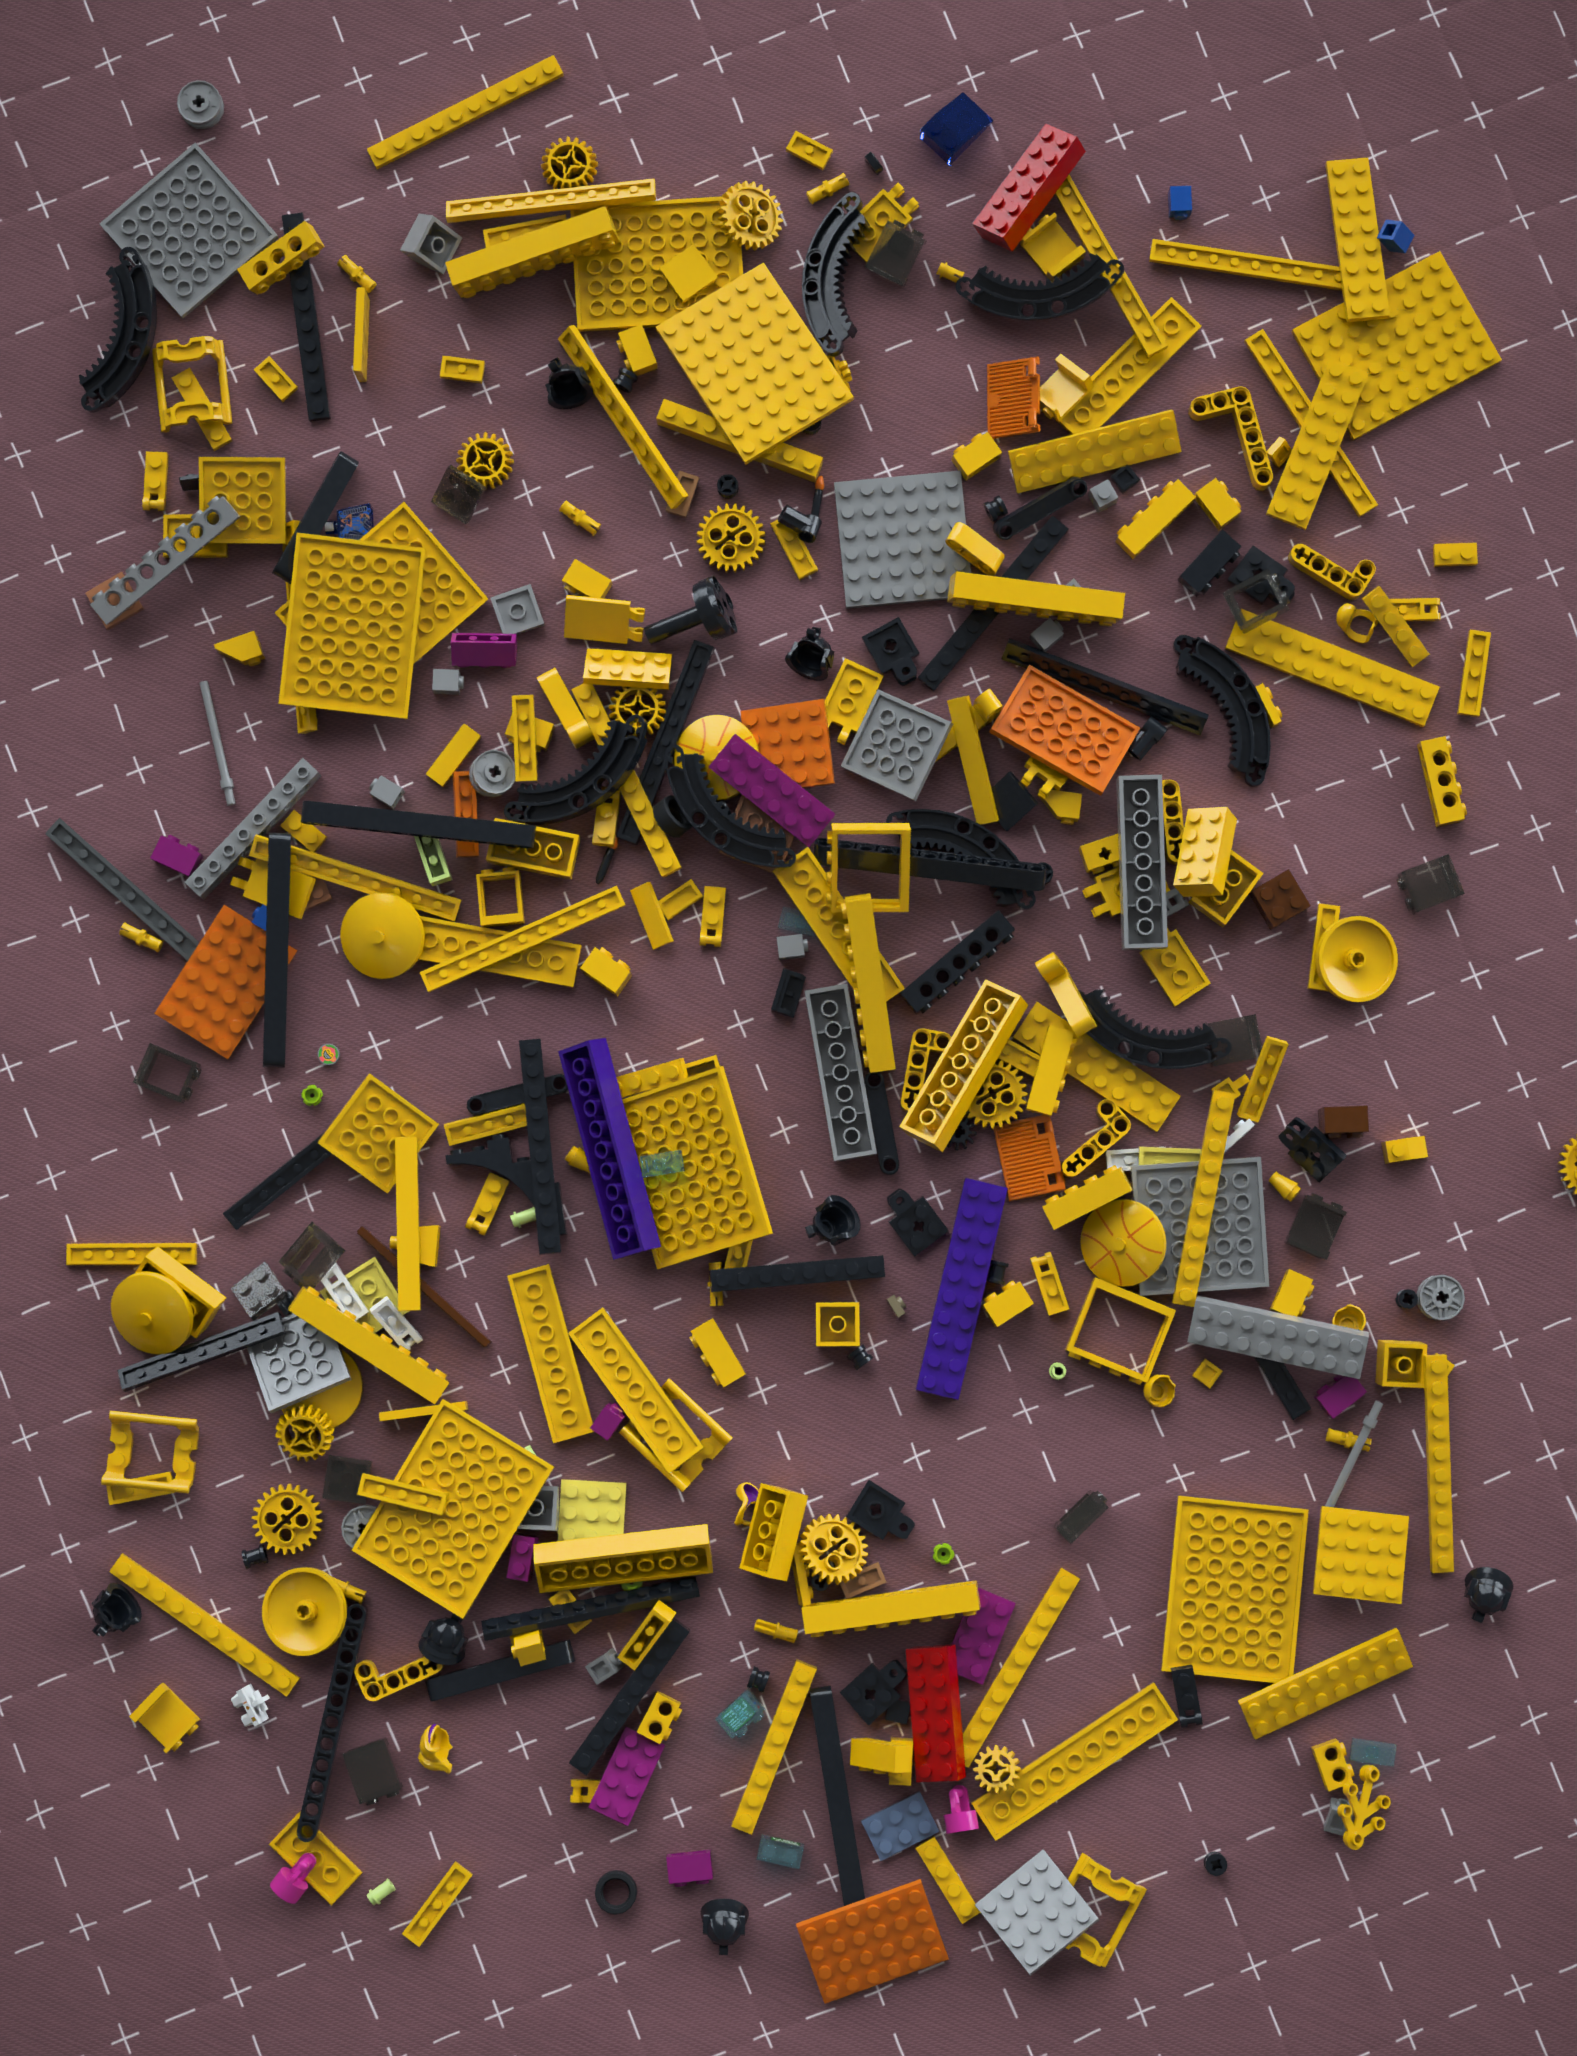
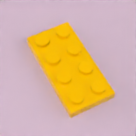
(627, 668)

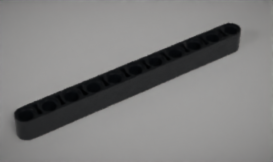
(418, 824)
(936, 865)
(276, 950)
(328, 1732)
(837, 1794)

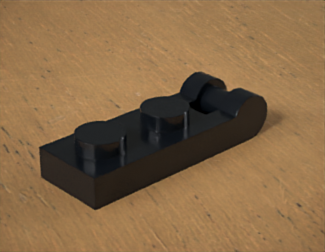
(1186, 1695)

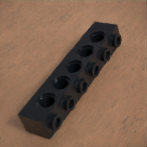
(995, 923)

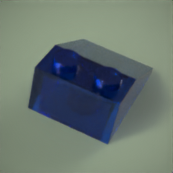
(955, 128)

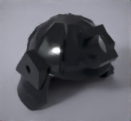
(567, 385)
(811, 656)
(834, 1221)
(1487, 1591)
(115, 1610)
(444, 1641)
(724, 1922)

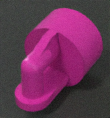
(962, 1816)
(290, 1883)

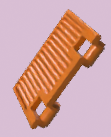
(1013, 397)
(1029, 1157)

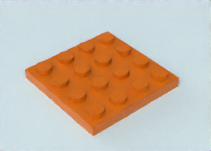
(794, 740)

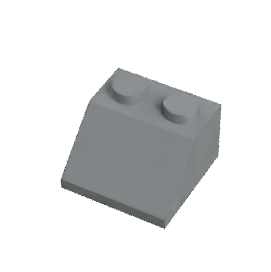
(431, 243)
(544, 1511)

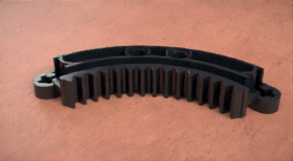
(832, 245)
(1074, 292)
(135, 303)
(1249, 730)
(694, 797)
(559, 800)
(940, 830)
(1174, 1049)

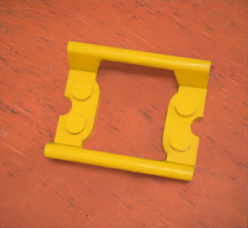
(201, 409)
(123, 1440)
(693, 1466)
(1118, 1889)

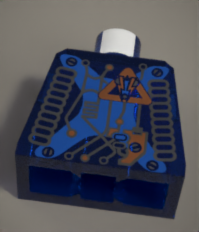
(352, 522)

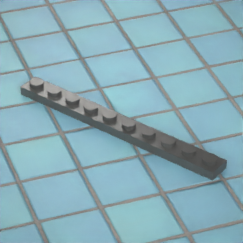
(122, 888)

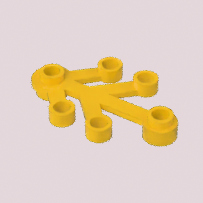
(1355, 1833)

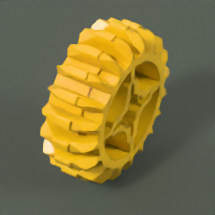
(553, 159)
(477, 466)
(647, 710)
(312, 1446)

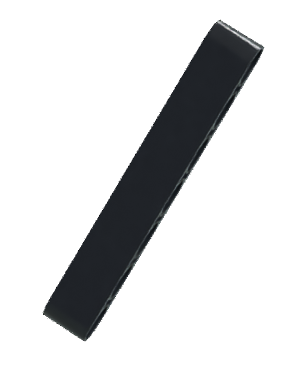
(318, 510)
(496, 1672)

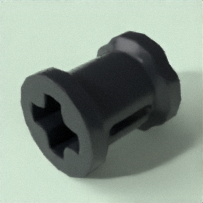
(997, 1272)
(1400, 1296)
(255, 1556)
(816, 1585)

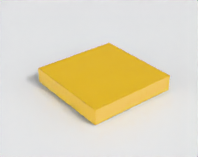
(688, 273)

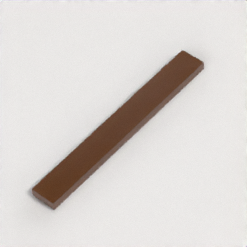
(427, 1290)

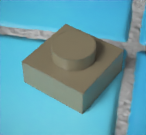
(897, 1305)

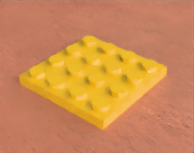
(253, 489)
(367, 1131)
(1361, 1555)

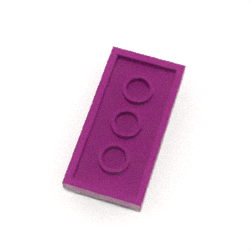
(980, 1635)
(626, 1776)

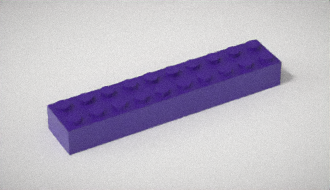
(609, 1148)
(961, 1288)

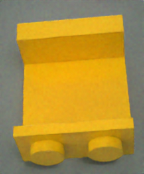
(1051, 247)
(1064, 389)
(166, 1717)

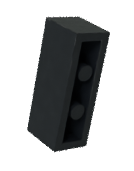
(1210, 564)

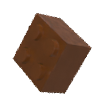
(1279, 899)
(1343, 1121)

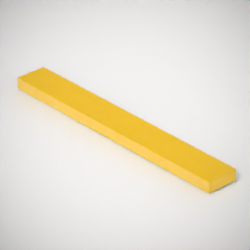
(407, 1224)

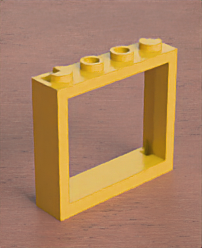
(878, 905)
(1097, 1361)

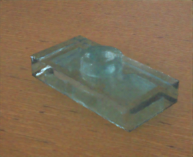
(794, 921)
(662, 1163)
(1372, 1752)

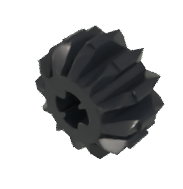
(963, 1137)

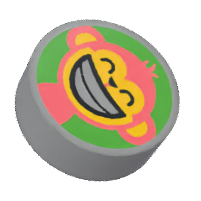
(328, 1054)

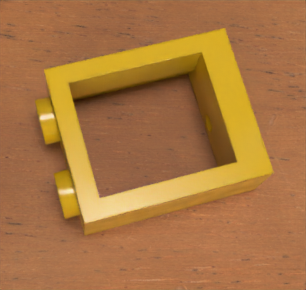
(505, 919)

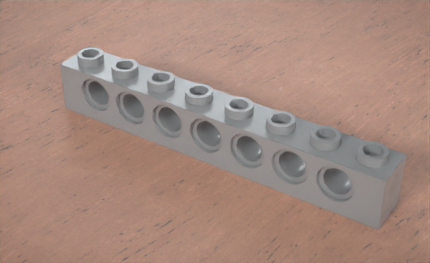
(101, 602)
(258, 822)

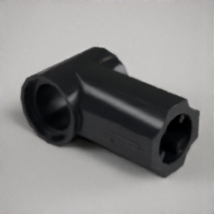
(805, 525)
(1149, 735)

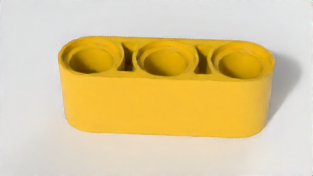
(975, 549)

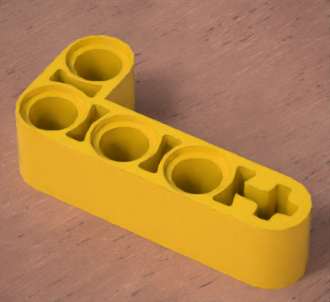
(1330, 567)
(565, 708)
(1172, 822)
(1066, 993)
(919, 1071)
(1093, 1143)
(383, 1681)

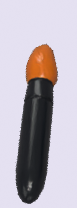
(819, 486)
(606, 862)

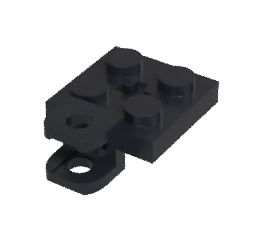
(1255, 561)
(897, 660)
(1309, 1141)
(907, 1213)
(891, 1513)
(882, 1682)

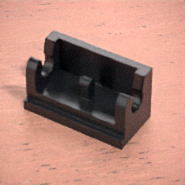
(788, 993)

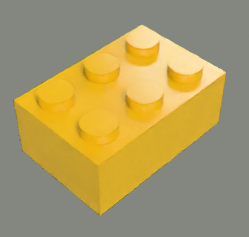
(1239, 882)

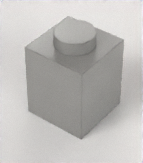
(1103, 496)
(1047, 635)
(447, 681)
(386, 791)
(791, 947)

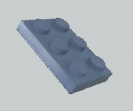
(900, 1825)

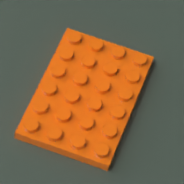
(1064, 730)
(220, 984)
(872, 1941)

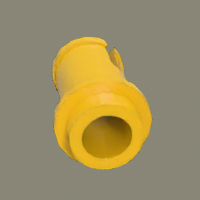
(948, 272)

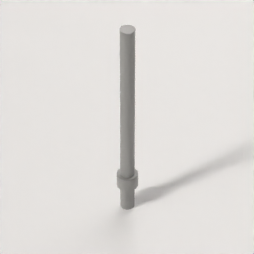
(225, 782)
(1369, 1422)

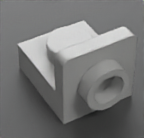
(604, 1666)
(1333, 1821)

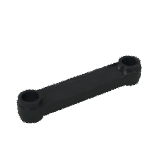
(1040, 508)
(511, 1096)
(881, 1123)

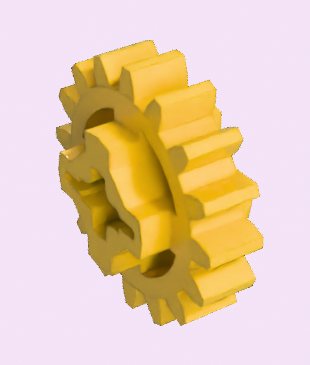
(987, 1769)

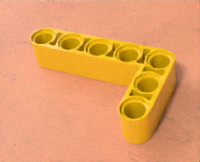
(1243, 429)
(985, 709)

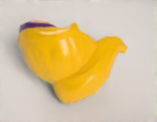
(435, 1749)

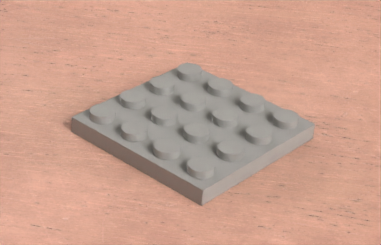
(896, 745)
(297, 1364)
(1036, 1912)

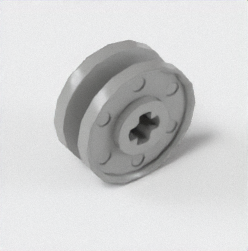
(189, 102)
(481, 777)
(1452, 1301)
(352, 1521)

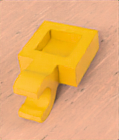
(1232, 1087)

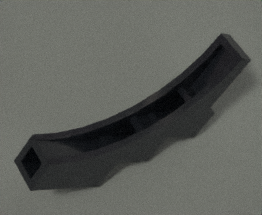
(500, 1159)

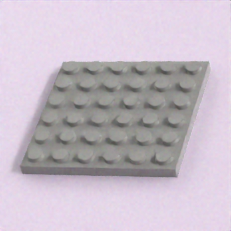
(189, 229)
(897, 536)
(1237, 1231)

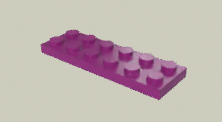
(771, 790)

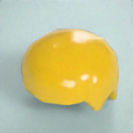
(1350, 1317)
(1159, 1390)

